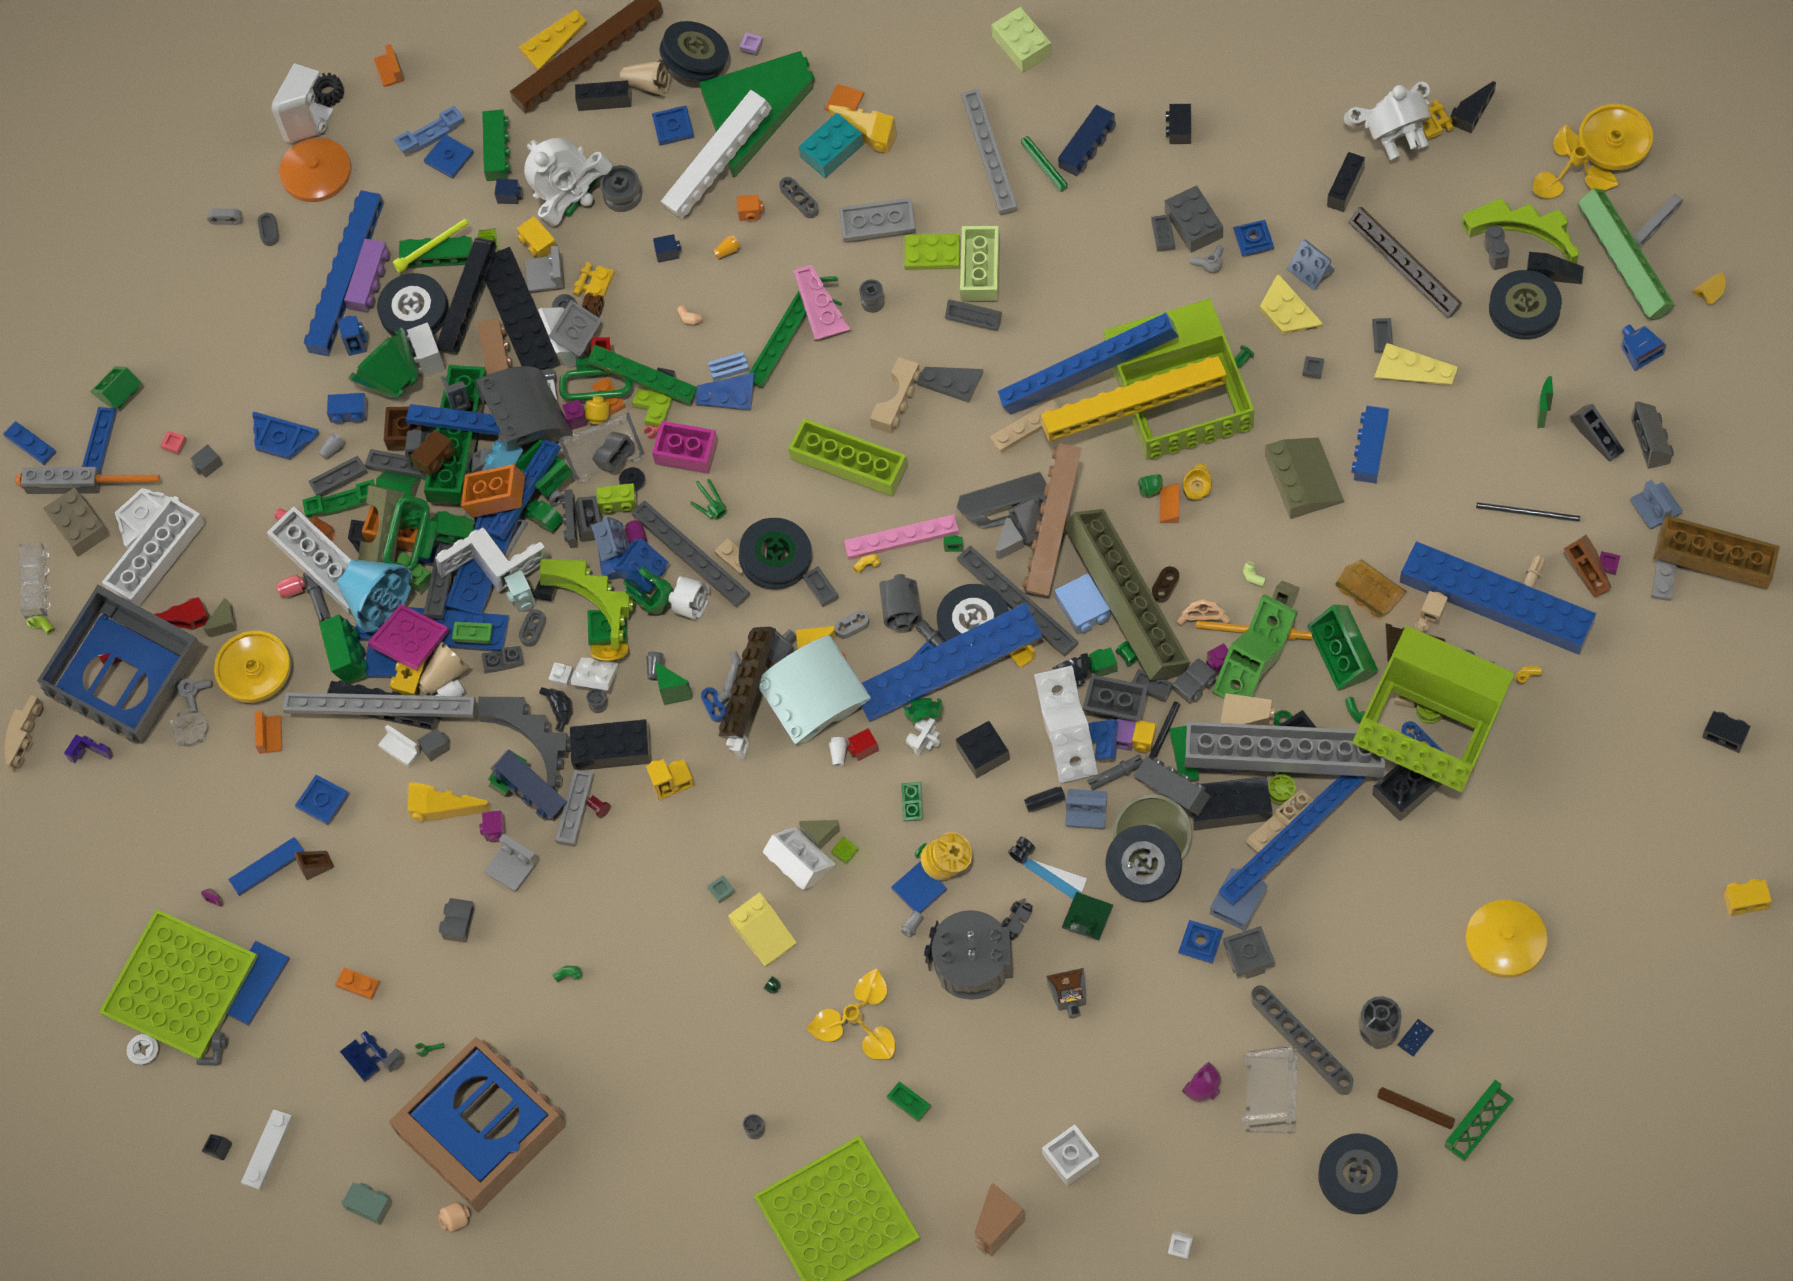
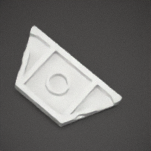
(138, 513)

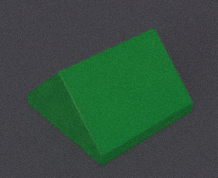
(399, 482)
(672, 686)

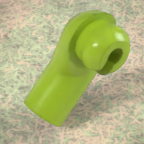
(40, 622)

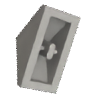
(1009, 541)

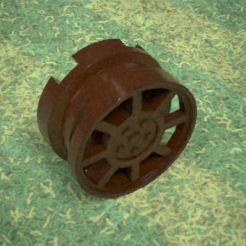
(593, 304)

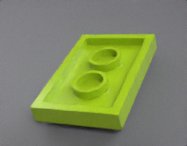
(932, 251)

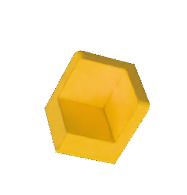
(1023, 656)

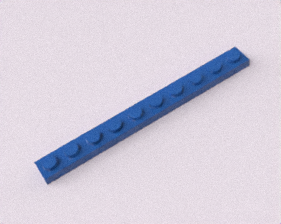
(1289, 837)

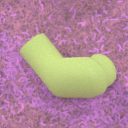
(1251, 576)

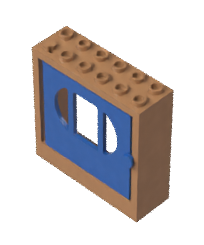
(435, 1112)

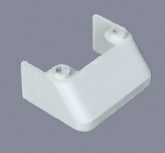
(295, 106)

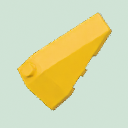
(876, 128)

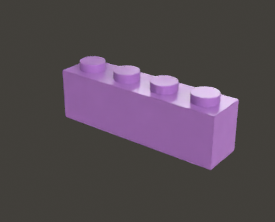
(367, 275)

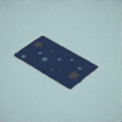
(1415, 1037)

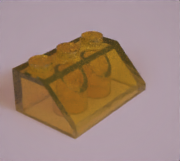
(1370, 588)

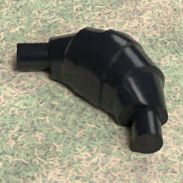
(560, 705)

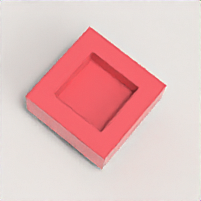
(173, 442)

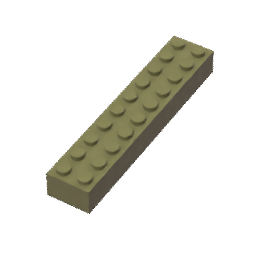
(1127, 594)

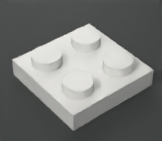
(594, 673)

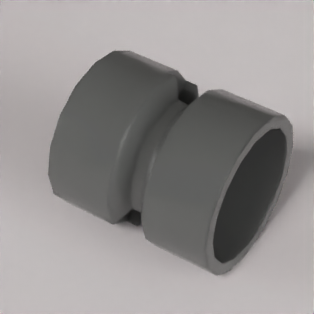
(872, 295)

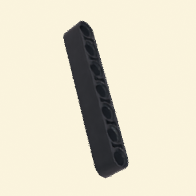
(466, 295)

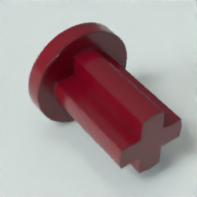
(600, 807)

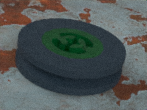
(775, 535)

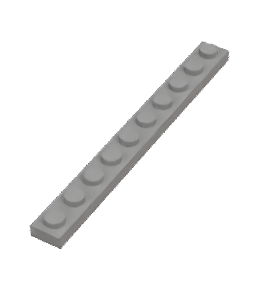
(379, 704)

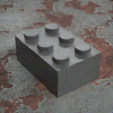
(1194, 219)

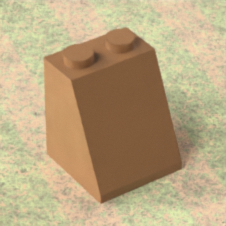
(997, 1221)

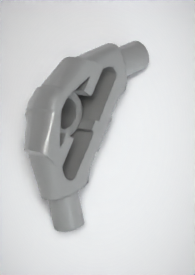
(731, 677)

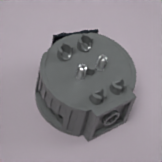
(970, 954)

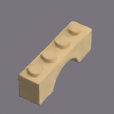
(887, 414)

